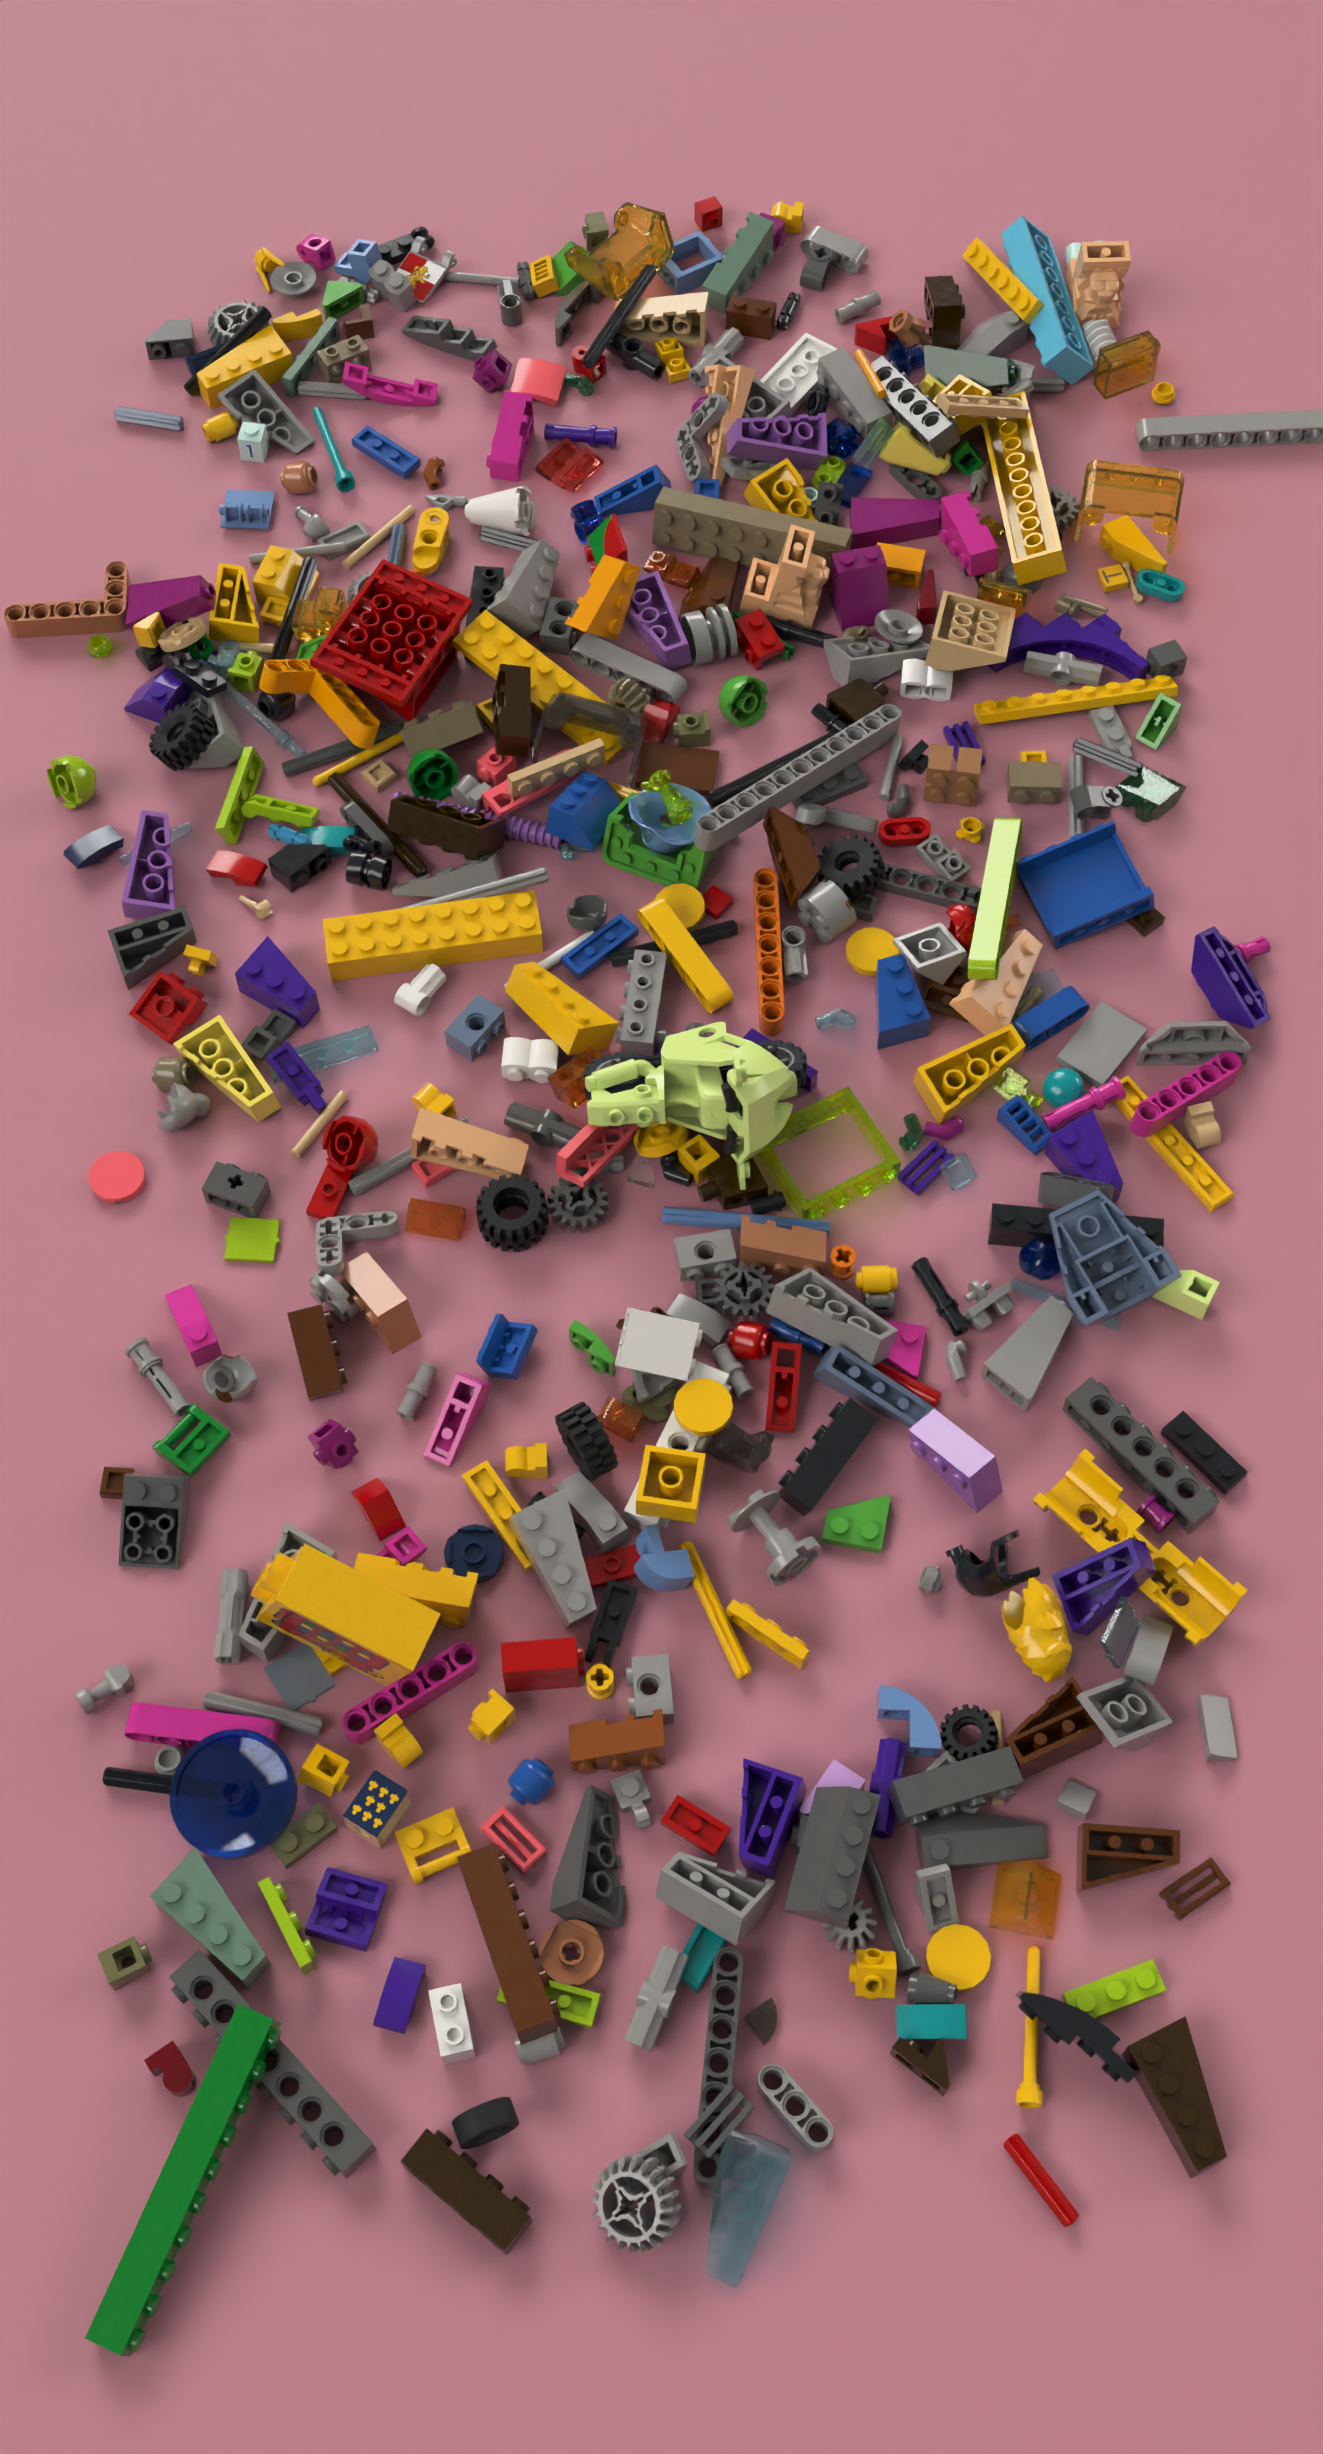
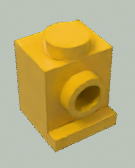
(698, 1150)
(491, 1718)
(324, 1771)

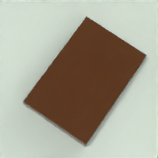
(687, 765)

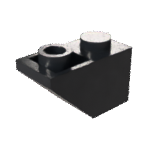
(299, 863)

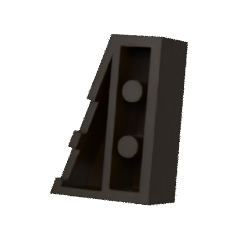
(944, 311)
(512, 711)

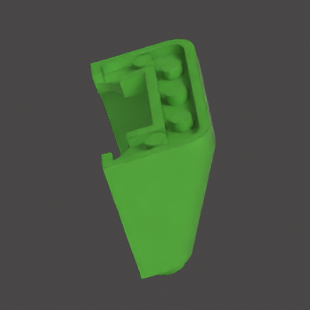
(626, 851)

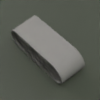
(845, 253)
(1148, 1650)
(789, 2092)

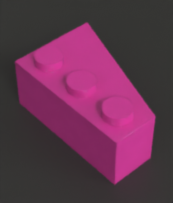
(511, 436)
(965, 536)

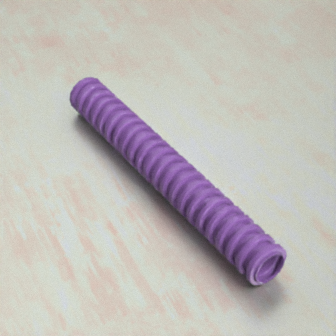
(514, 828)

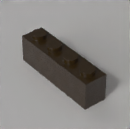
(466, 2190)

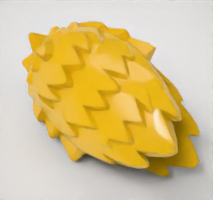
(1038, 1630)

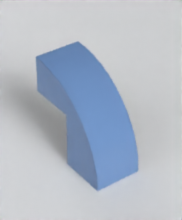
(922, 1729)

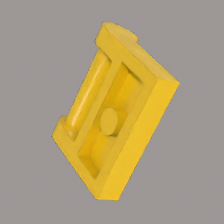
(429, 1837)

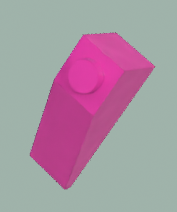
(193, 1325)
(457, 1417)

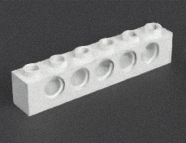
(671, 1437)

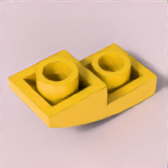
(293, 328)
(672, 354)

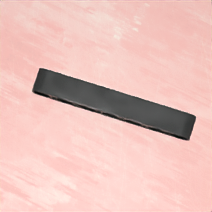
(719, 2048)

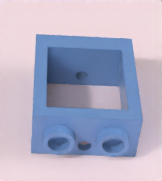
(694, 277)

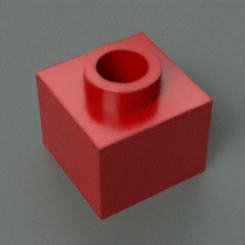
(708, 214)

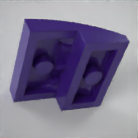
(346, 1909)

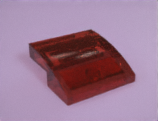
(569, 465)

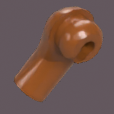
(433, 466)

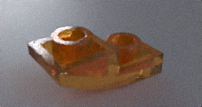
(671, 571)

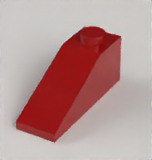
(783, 1386)

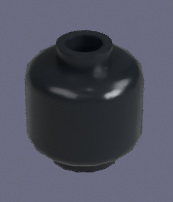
(276, 705)

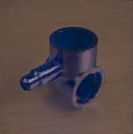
(907, 358)
(586, 519)

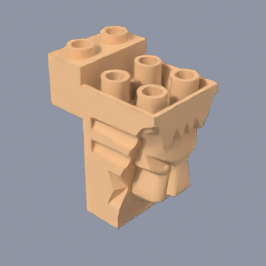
(1097, 280)
(792, 585)

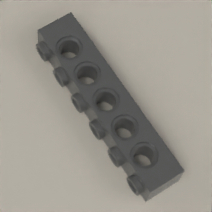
(915, 409)
(1142, 1469)

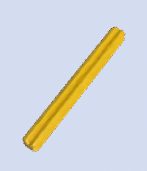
(717, 1615)

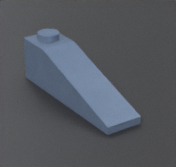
(869, 1386)

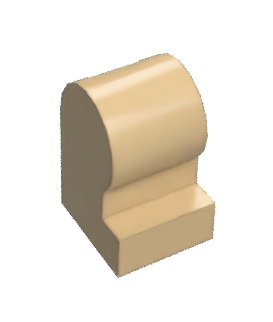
(1201, 1125)

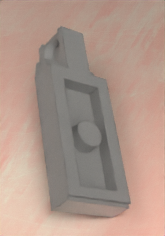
(1110, 730)

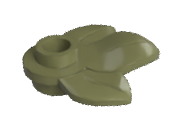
(653, 1408)

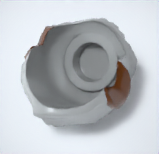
(229, 1378)

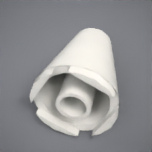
(503, 511)

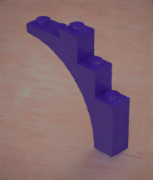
(1095, 642)

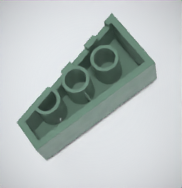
(206, 1914)

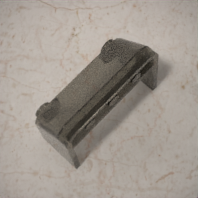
(626, 724)

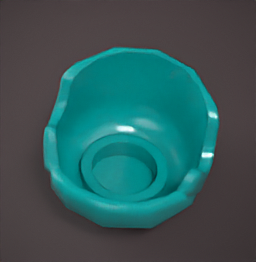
(1063, 1087)

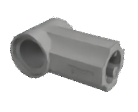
(794, 955)

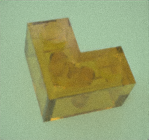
(318, 616)

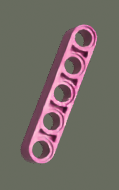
(1188, 1090)
(419, 1679)
(188, 1726)

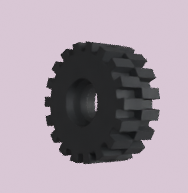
(181, 736)
(860, 879)
(586, 1441)

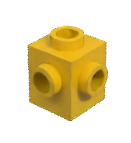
(874, 1973)

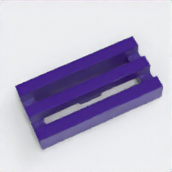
(958, 730)
(940, 1152)

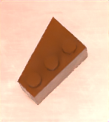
(618, 1744)

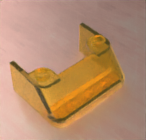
(1131, 492)

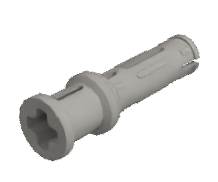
(151, 1367)

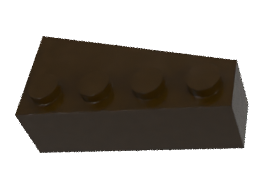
(446, 827)
(1178, 2094)

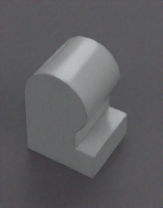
(469, 792)

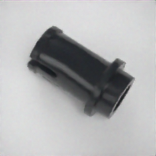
(768, 1203)

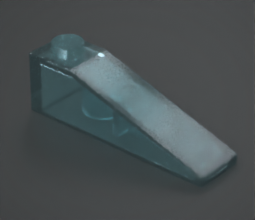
(744, 2192)

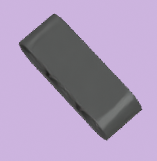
(1063, 1189)

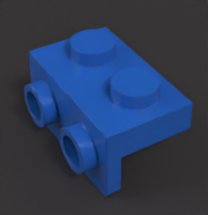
(506, 1348)

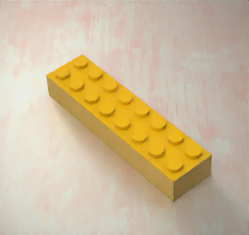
(432, 934)

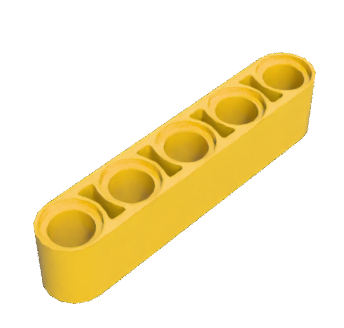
(685, 955)

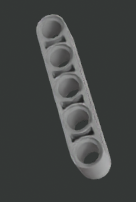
(615, 663)

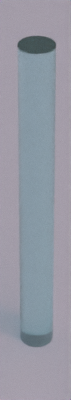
(1043, 1295)

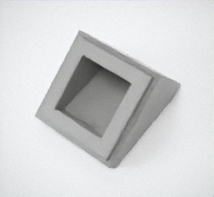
(1075, 1799)

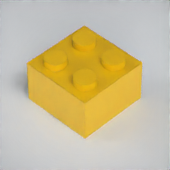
(670, 1483)

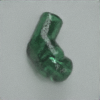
(582, 383)
(914, 1134)

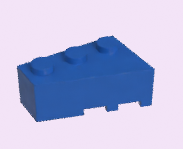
(898, 1003)

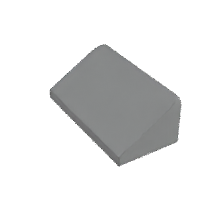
(1216, 1728)

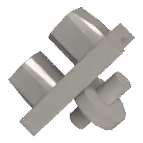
(998, 1299)

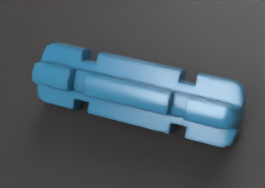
(287, 835)

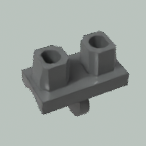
(828, 502)

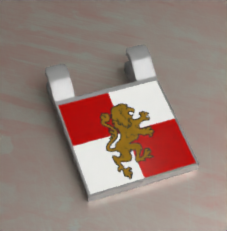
(423, 272)

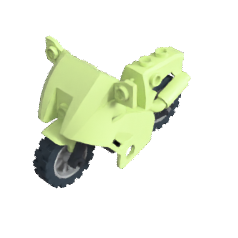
(698, 1089)

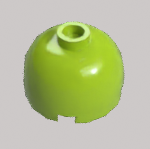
(72, 780)

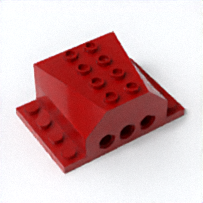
(395, 638)

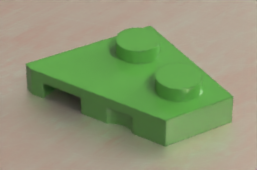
(858, 1525)

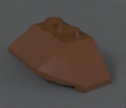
(792, 854)

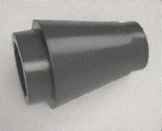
(930, 1990)

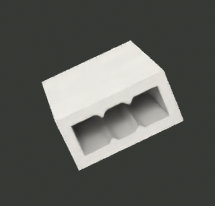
(658, 1344)

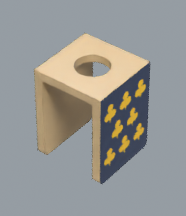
(377, 1809)

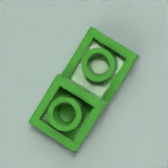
(599, 1355)

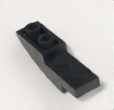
(1068, 2022)

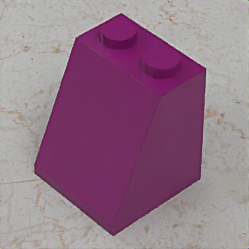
(858, 586)

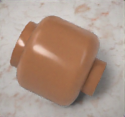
(299, 477)

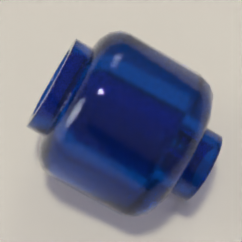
(1039, 1260)

